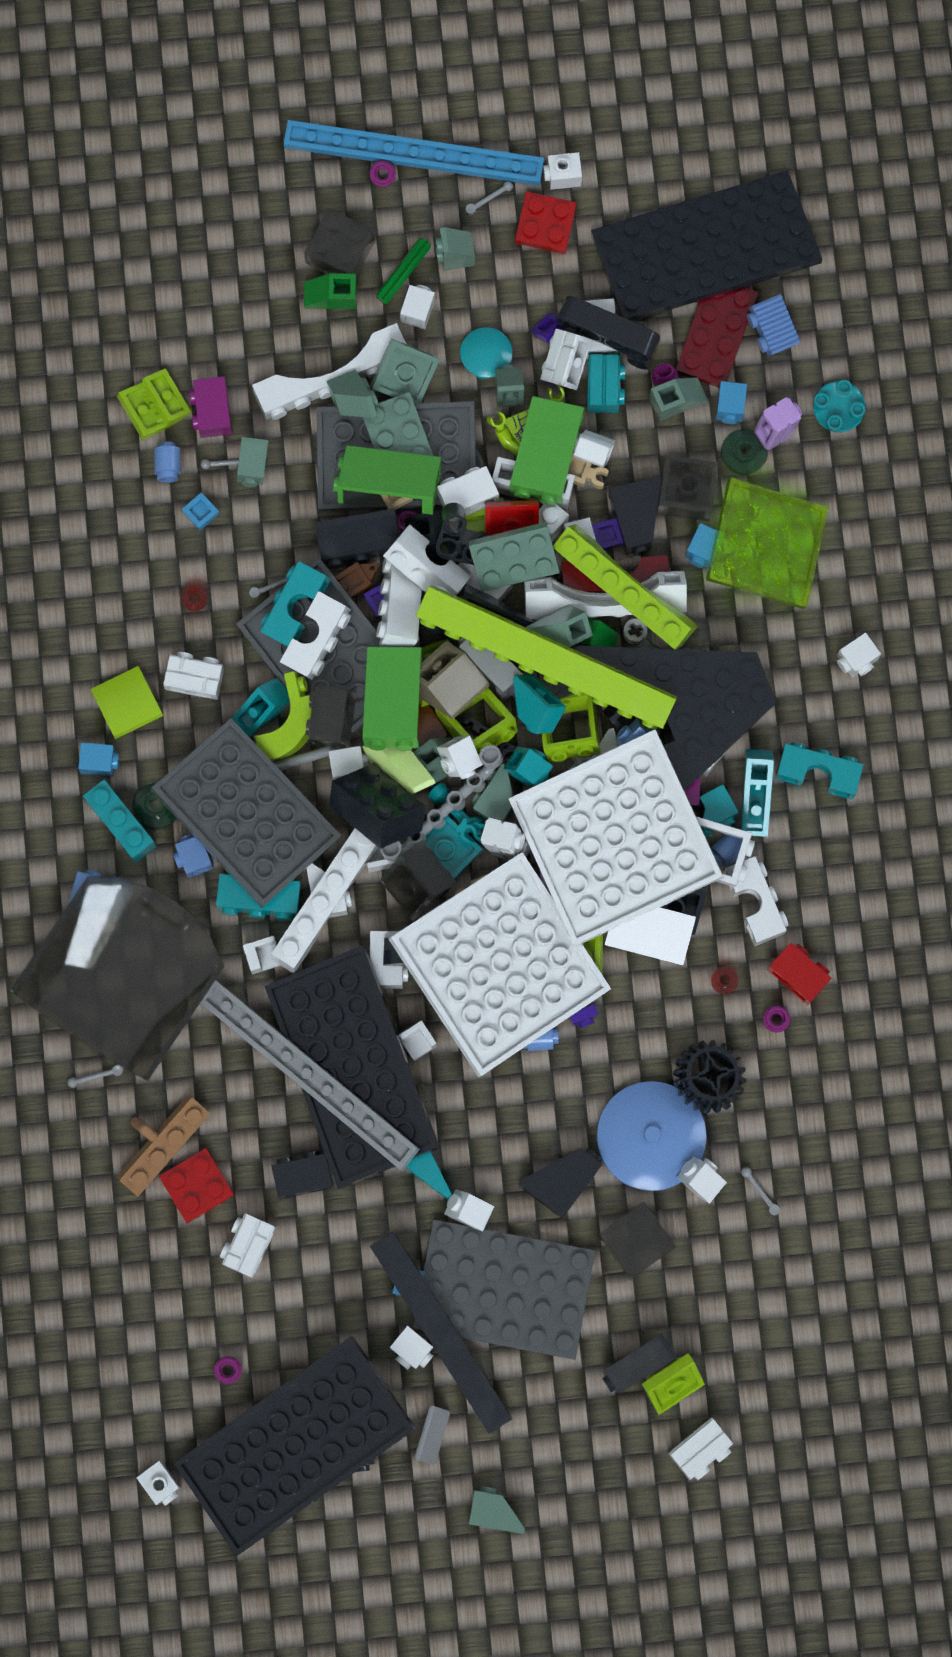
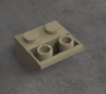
(450, 680)

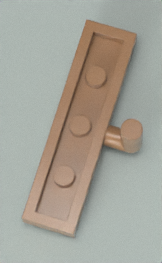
(161, 1144)

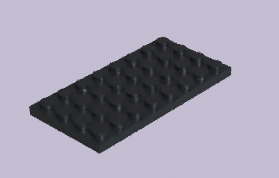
(706, 246)
(346, 1028)
(294, 1445)

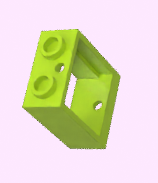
(494, 736)
(579, 747)

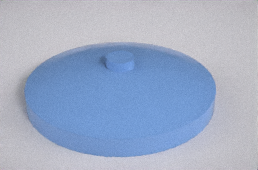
(649, 1135)

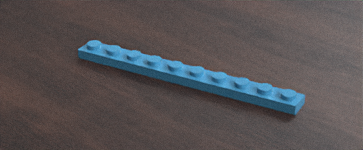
(413, 152)

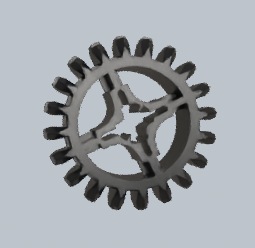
(707, 1054)

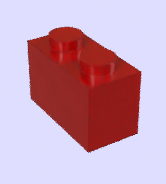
(800, 973)

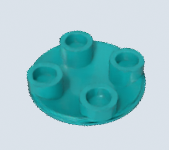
(485, 351)
(839, 406)

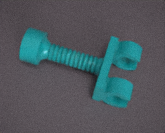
(438, 796)

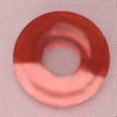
(194, 590)
(724, 989)

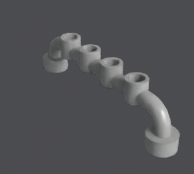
(491, 759)

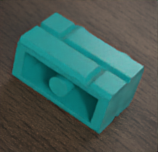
(604, 383)

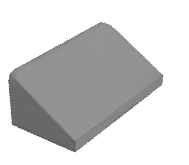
(432, 1435)

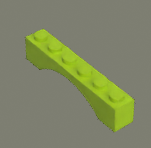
(650, 609)

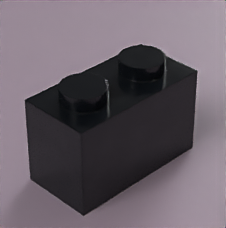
(301, 1175)

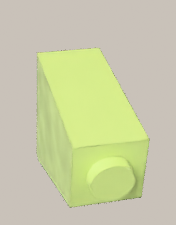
(402, 767)

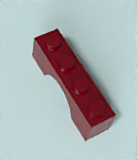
(577, 580)

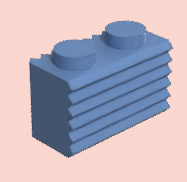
(773, 325)

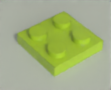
(673, 1383)

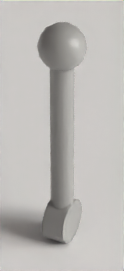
(471, 208)
(205, 463)
(255, 592)
(116, 1070)
(773, 1208)

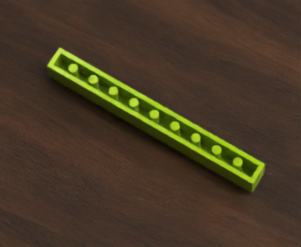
(545, 656)

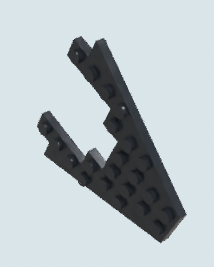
(715, 702)

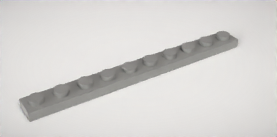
(310, 1076)

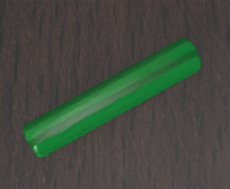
(403, 270)

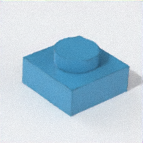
(200, 511)

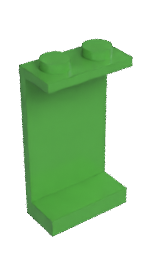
(546, 450)
(389, 474)
(392, 698)

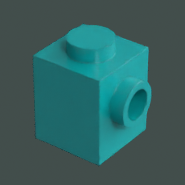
(528, 766)

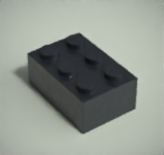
(377, 805)

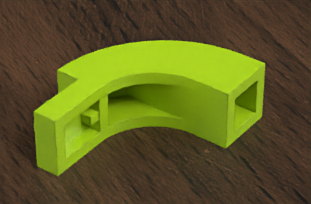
(292, 734)

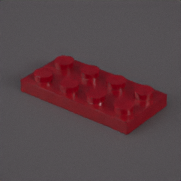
(716, 336)

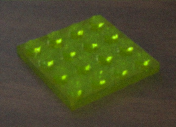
(767, 543)

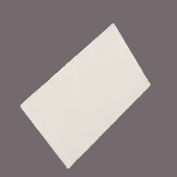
(655, 934)

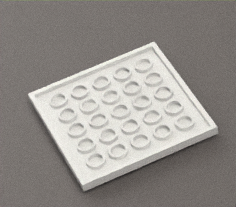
(615, 838)
(499, 964)

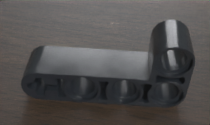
(610, 330)
(455, 532)

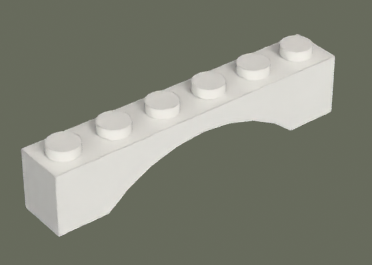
(282, 394)
(547, 596)
(322, 901)

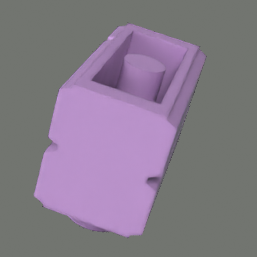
(778, 423)

